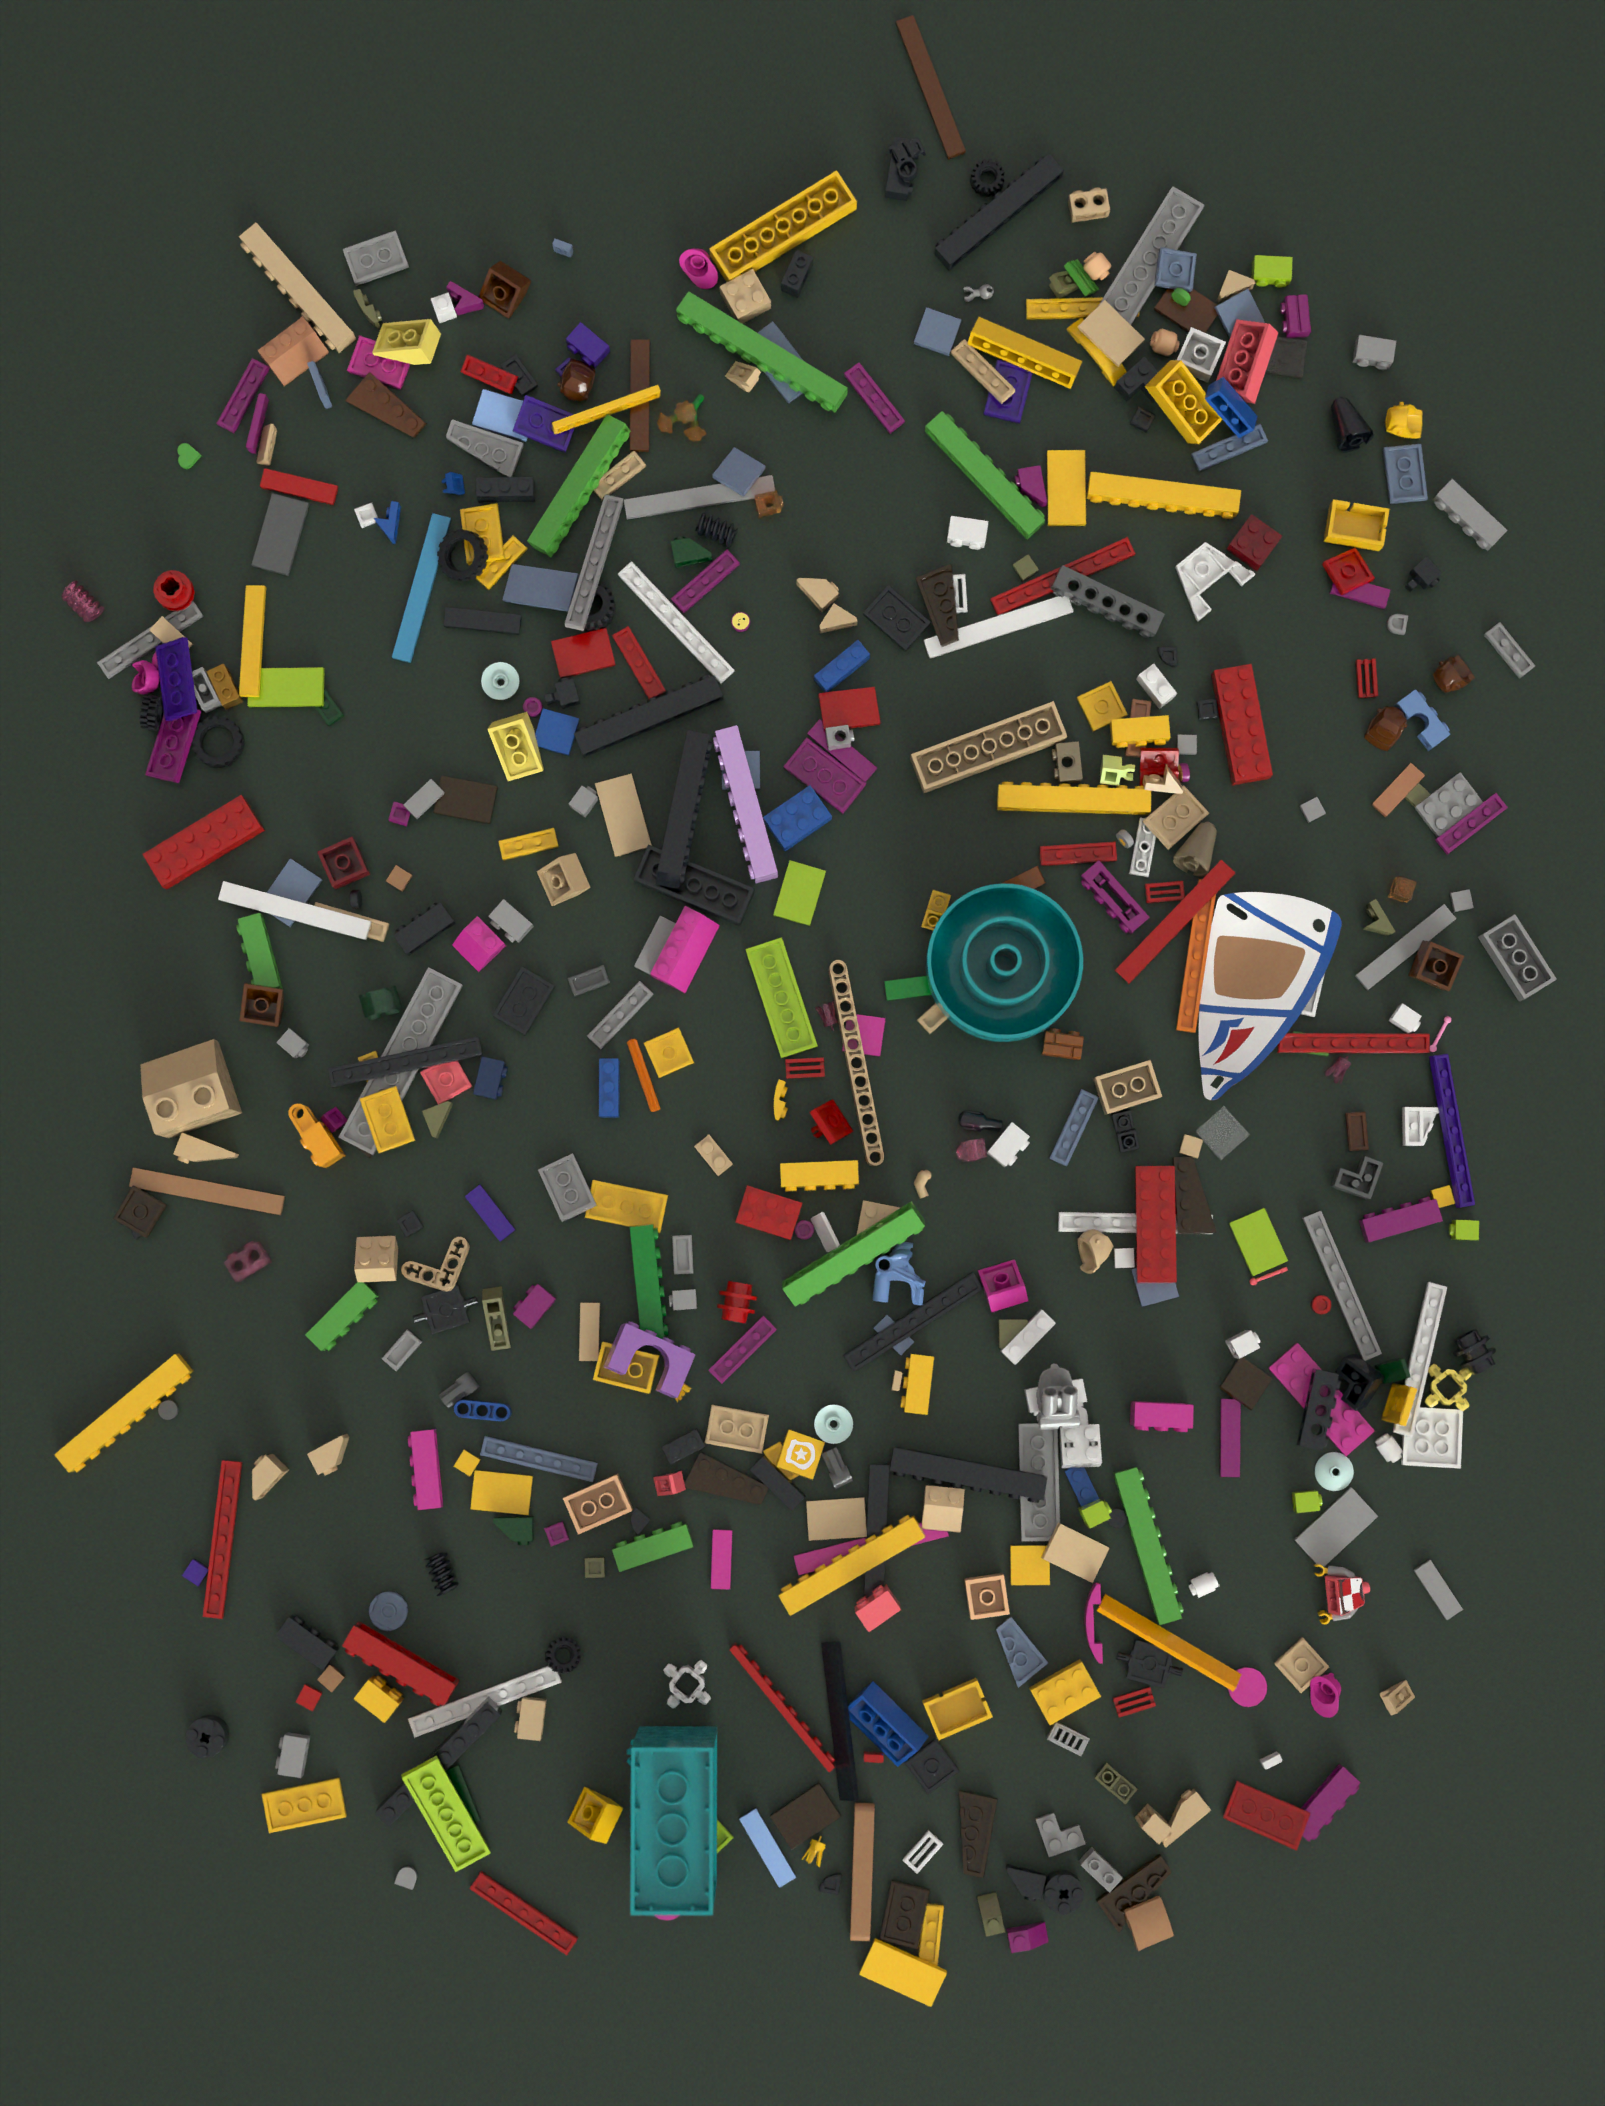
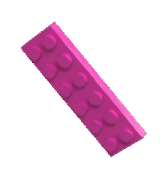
(1347, 1425)

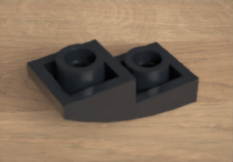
(1125, 1130)

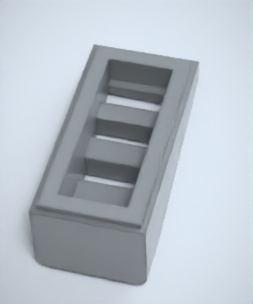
(1053, 1731)

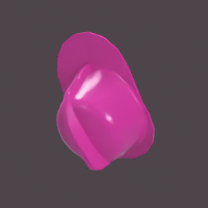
(699, 268)
(1325, 1695)

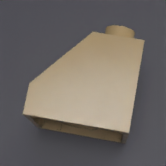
(188, 1090)

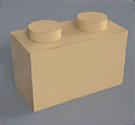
(531, 1718)

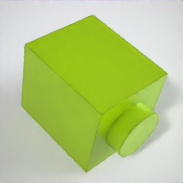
(1464, 1230)
(1306, 1501)

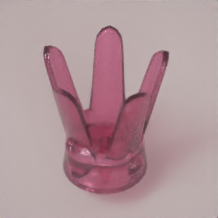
(828, 1014)
(1340, 1066)

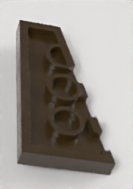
(977, 1821)
(1133, 1890)

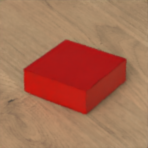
(309, 1697)
(874, 1757)

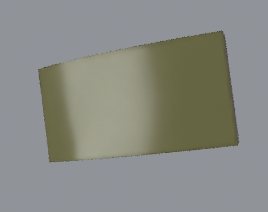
(368, 310)
(1116, 1783)

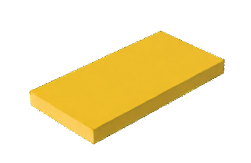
(1066, 488)
(626, 1205)
(304, 1805)
(903, 1972)

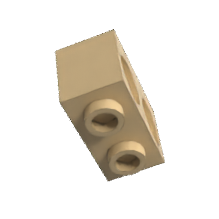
(1090, 209)

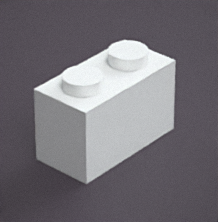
(967, 532)
(1156, 686)
(1008, 1145)
(1243, 1343)

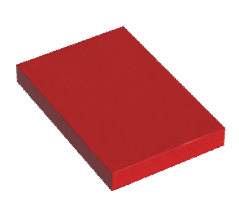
(583, 653)
(849, 708)

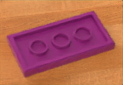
(172, 748)
(825, 775)

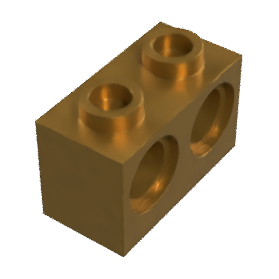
(224, 686)

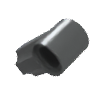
(462, 1387)
(838, 1471)

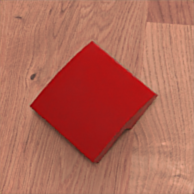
(1154, 760)

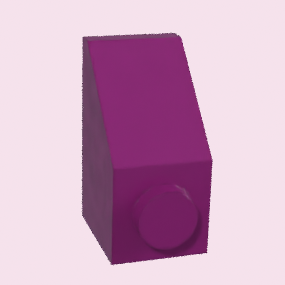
(1031, 484)
(1027, 1936)

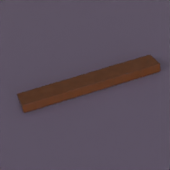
(639, 381)

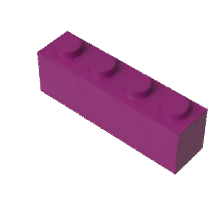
(1400, 1220)
(1327, 1799)

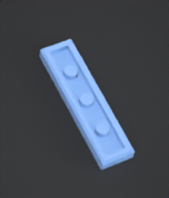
(767, 1847)

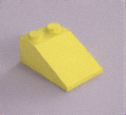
(408, 341)
(516, 746)

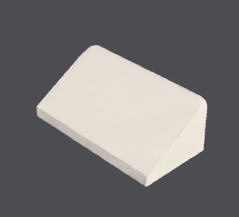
(825, 1231)

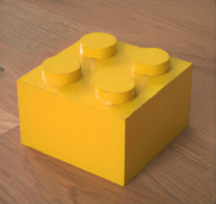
(379, 1698)

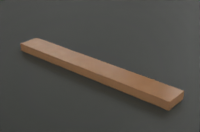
(207, 1191)

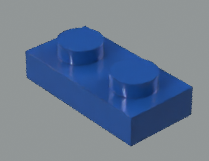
(1081, 1485)

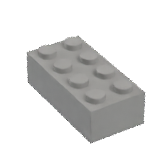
(1517, 958)

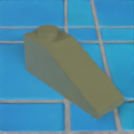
(496, 1318)

